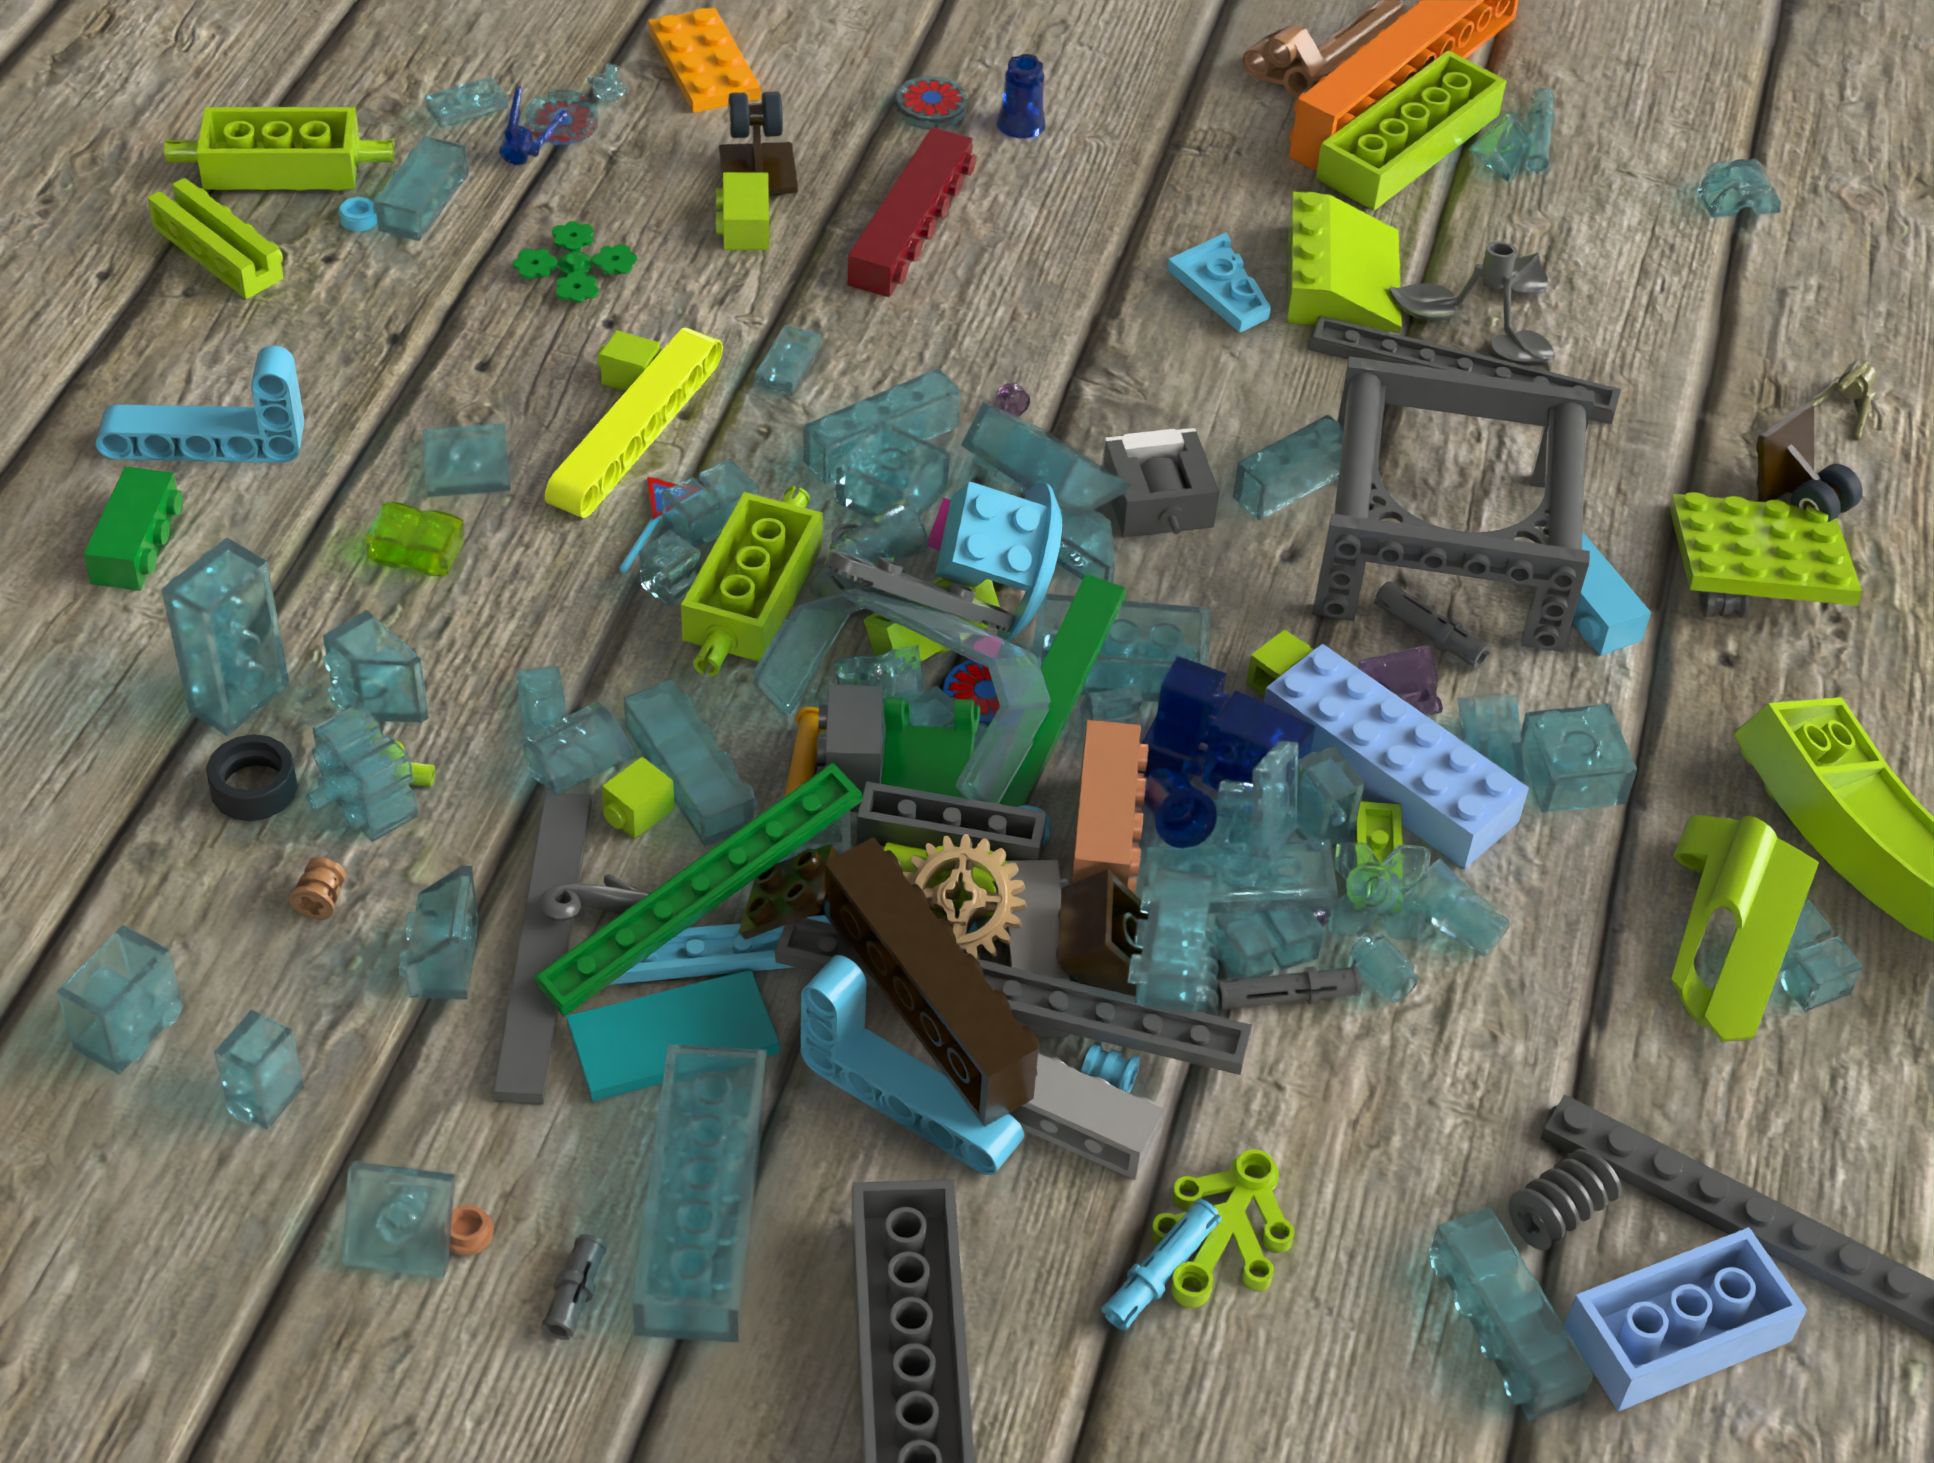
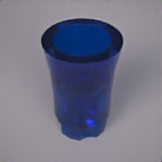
(1023, 98)
(1180, 811)

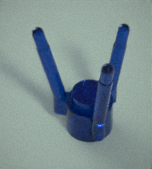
(518, 139)

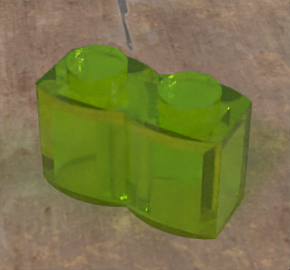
(415, 539)

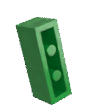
(133, 528)

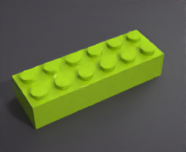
(1410, 130)

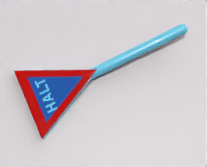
(655, 490)

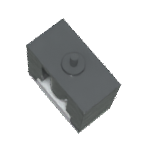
(1168, 481)

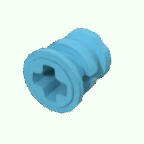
(1111, 1067)

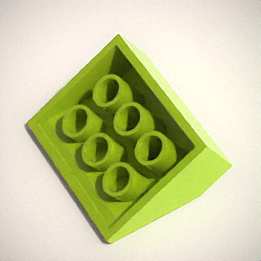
(1340, 264)

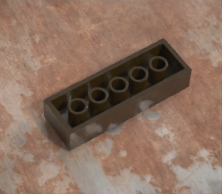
(931, 981)

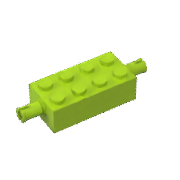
(278, 148)
(751, 578)

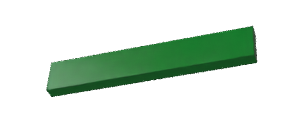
(1065, 675)

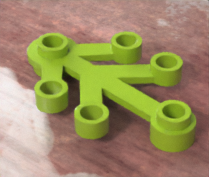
(1233, 1223)

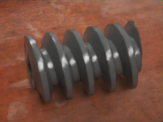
(1563, 1198)

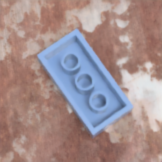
(1684, 1318)

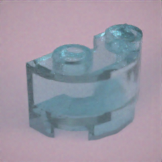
(1737, 186)
(896, 671)

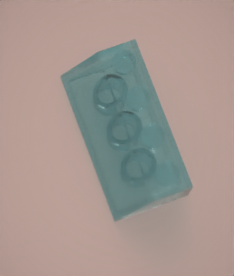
(1032, 455)

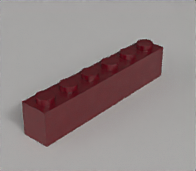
(910, 212)

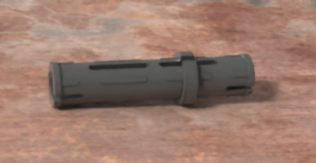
(1444, 632)
(1292, 987)

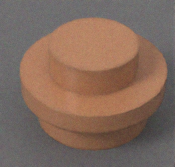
(470, 1230)

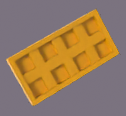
(703, 58)

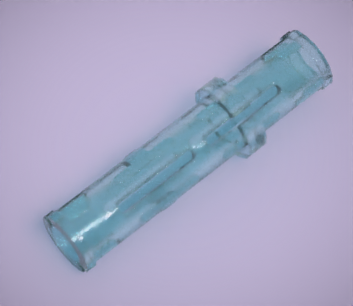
(1540, 130)

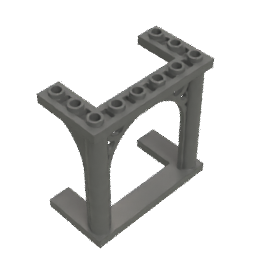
(1358, 535)

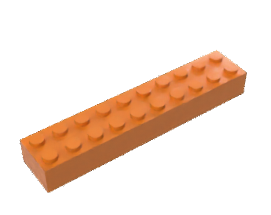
(1390, 61)

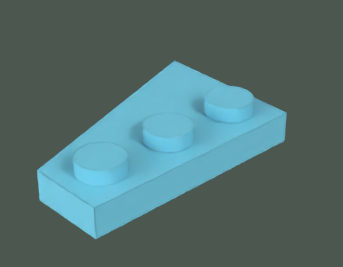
(1221, 282)

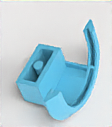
(1003, 541)

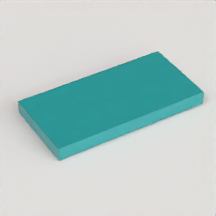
(627, 1042)

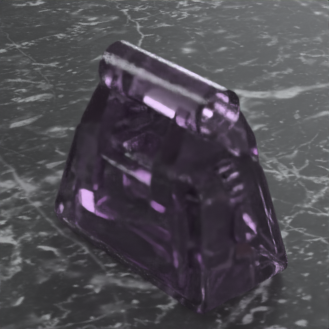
(1409, 675)

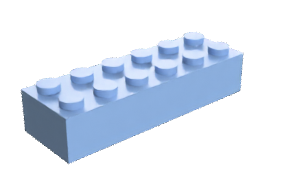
(1443, 785)

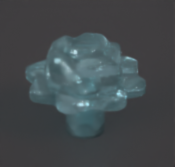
(607, 85)

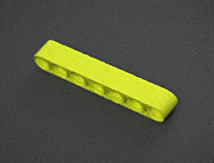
(633, 423)

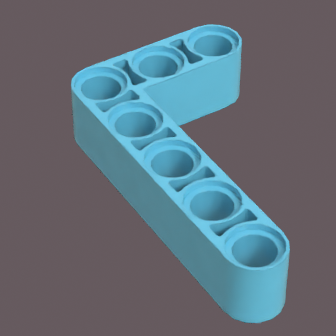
(214, 433)
(890, 1079)

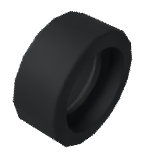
(247, 752)

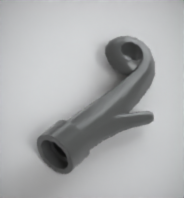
(565, 900)

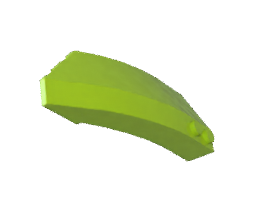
(1847, 803)

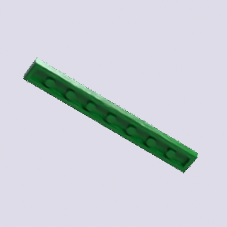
(697, 889)

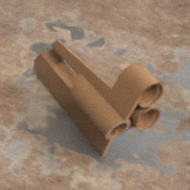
(1295, 61)

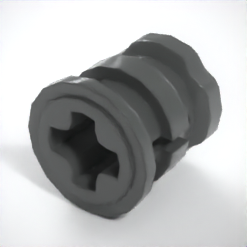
(1724, 604)

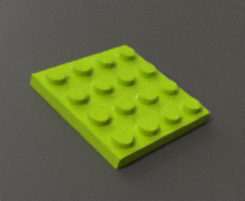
(1763, 549)

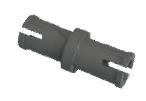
(574, 1287)

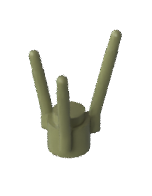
(1853, 384)

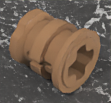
(318, 889)

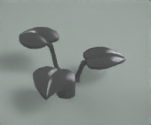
(1499, 270)

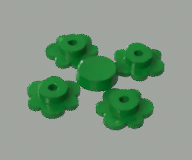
(575, 266)

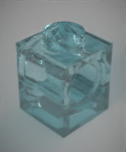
(669, 567)

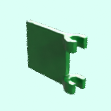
(927, 755)

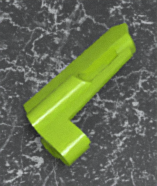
(1765, 889)

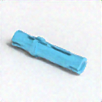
(1149, 1278)

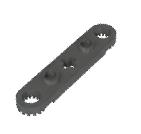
(889, 577)

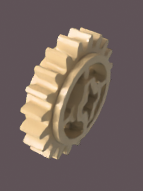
(982, 902)

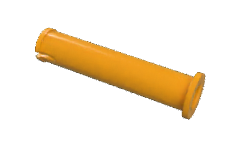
(804, 755)

